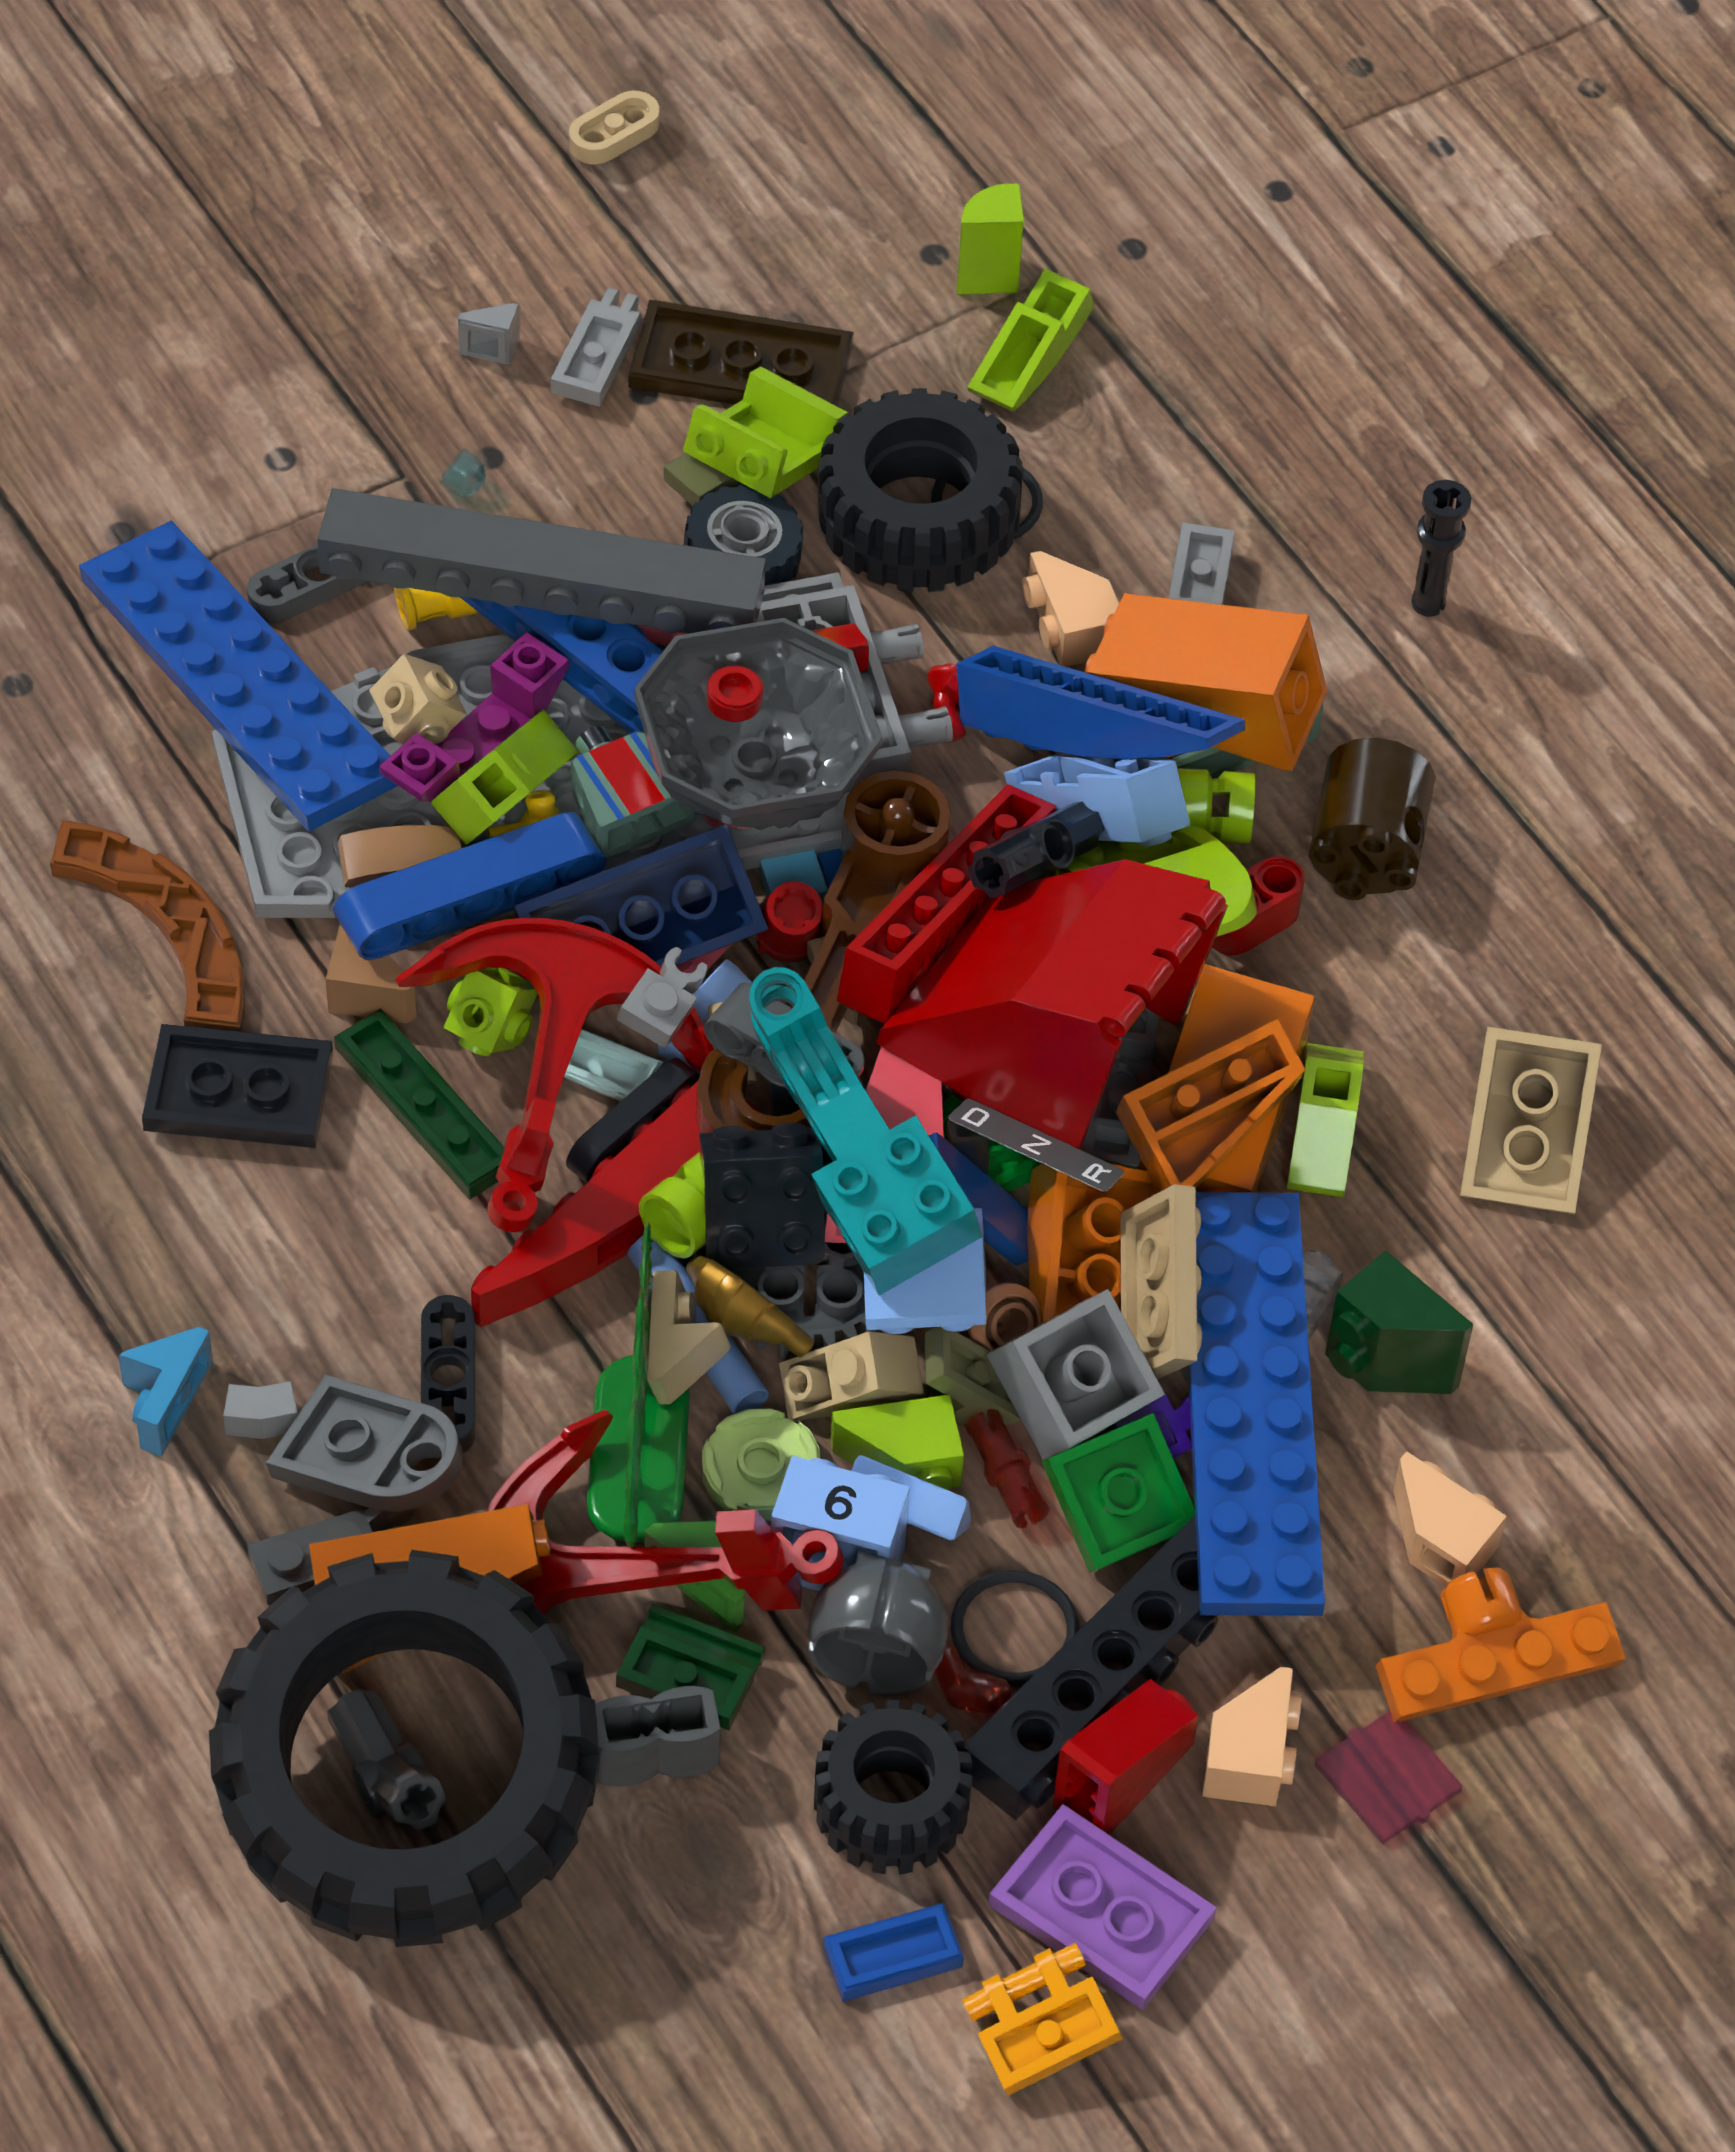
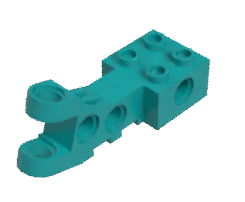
(884, 1184)

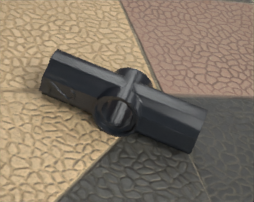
(1035, 849)

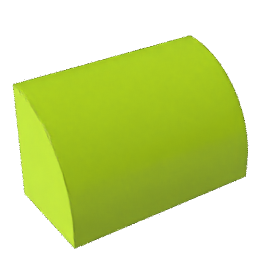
(991, 241)

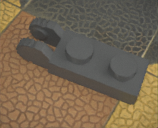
(286, 1558)

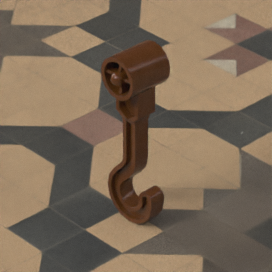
(889, 835)

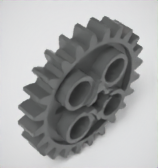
(837, 1278)

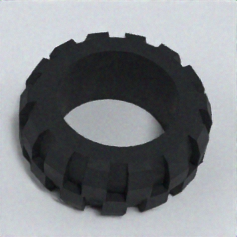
(384, 1609)

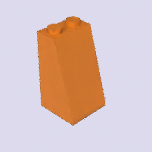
(1224, 660)
(1221, 1012)

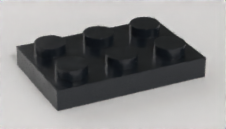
(238, 1086)

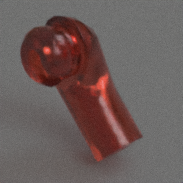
(970, 1689)

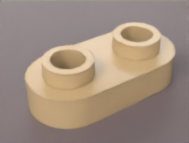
(614, 127)

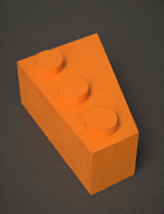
(1207, 1107)

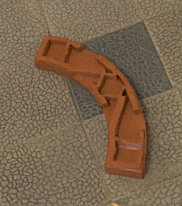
(174, 905)

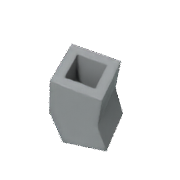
(259, 1410)

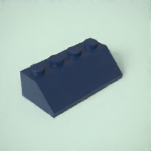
(671, 898)

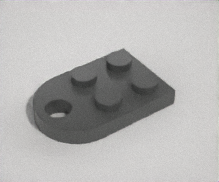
(365, 1447)

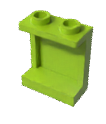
(767, 436)

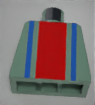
(622, 792)

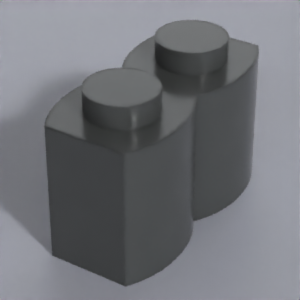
(662, 1735)

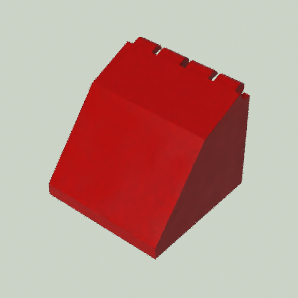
(1047, 981)

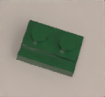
(685, 1652)

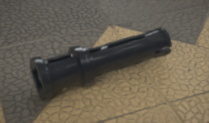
(1440, 534)

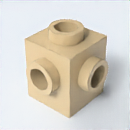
(417, 699)

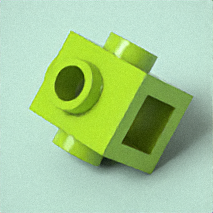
(491, 1010)

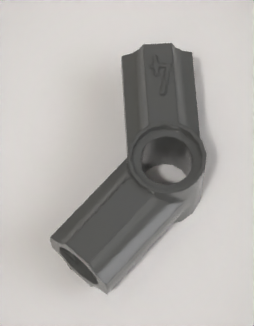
(382, 1764)

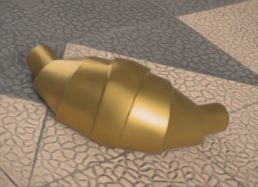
(742, 1308)

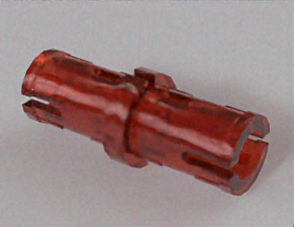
(1007, 1468)

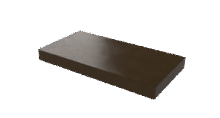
(714, 351)

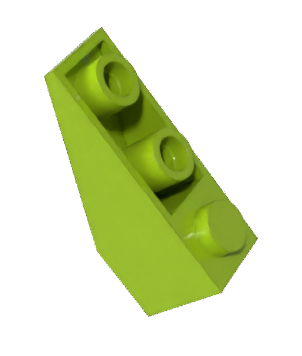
(504, 777)

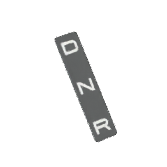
(1036, 1145)

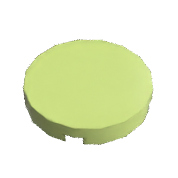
(750, 1457)

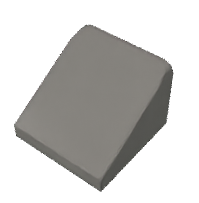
(490, 333)

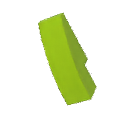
(1032, 341)

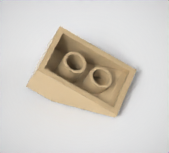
(1531, 1120)

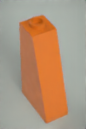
(483, 1541)

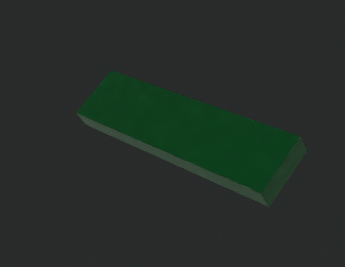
(422, 1102)

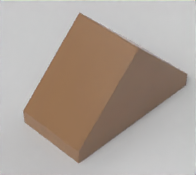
(365, 986)

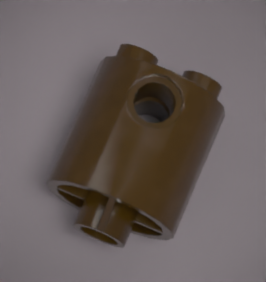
(1372, 817)

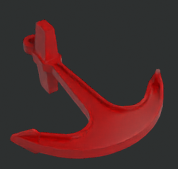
(574, 975)
(748, 1558)

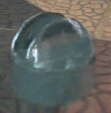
(464, 474)

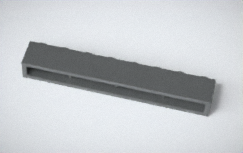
(537, 564)

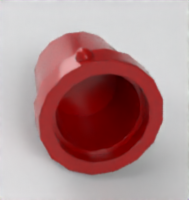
(792, 919)

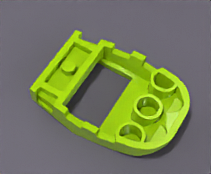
(1188, 852)

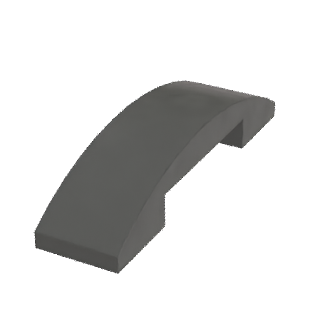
(1130, 1071)

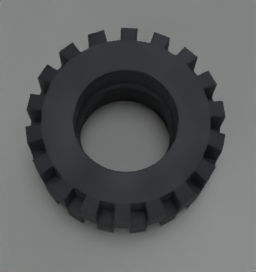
(900, 1743)

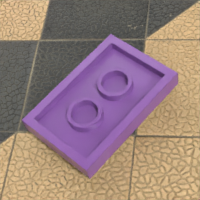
(1106, 1898)

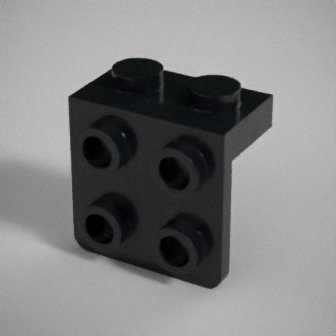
(762, 1196)

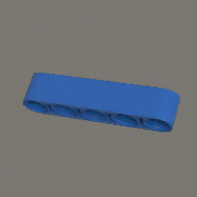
(467, 885)

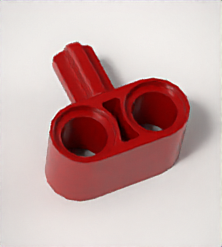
(1278, 898)

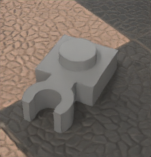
(662, 1001)

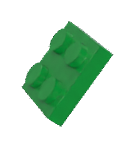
(1120, 1492)

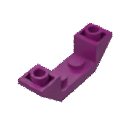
(521, 687)

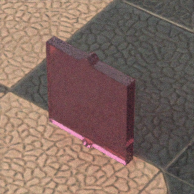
(1388, 1776)

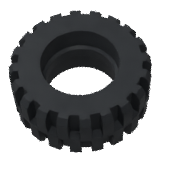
(917, 541)

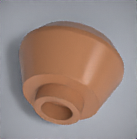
(1009, 1313)

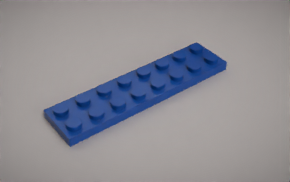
(239, 674)
(1254, 1412)

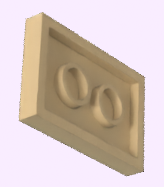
(1162, 1277)

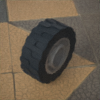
(749, 525)

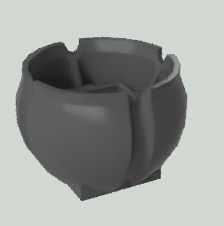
(878, 1626)

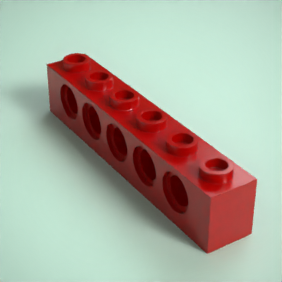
(928, 913)

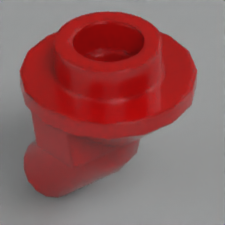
(944, 686)

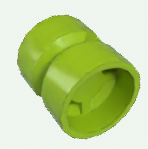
(1239, 791)
(677, 1210)

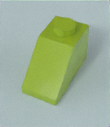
(905, 1435)

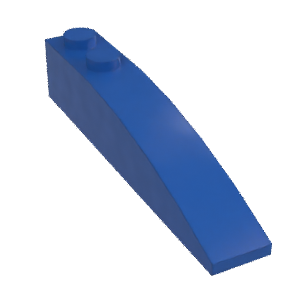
(1079, 711)

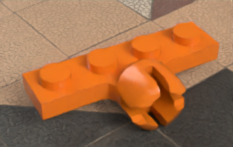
(1496, 1649)

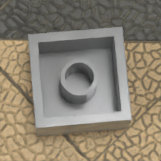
(1075, 1374)

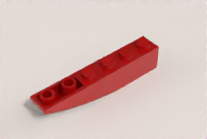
(593, 1224)

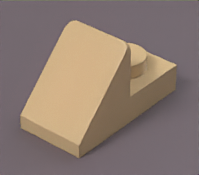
(677, 1345)

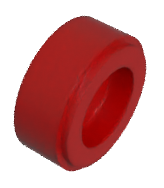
(734, 693)

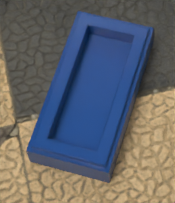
(893, 1952)

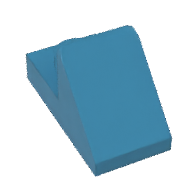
(168, 1379)

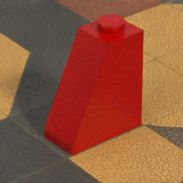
(1124, 1755)

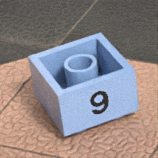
(854, 1507)

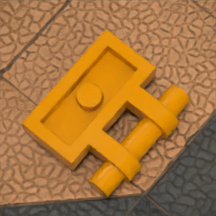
(1048, 2034)

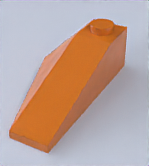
(1077, 1236)

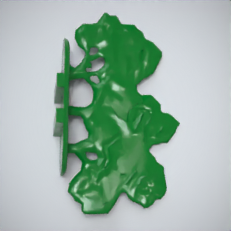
(641, 1458)

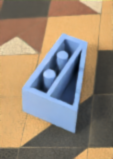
(1134, 797)

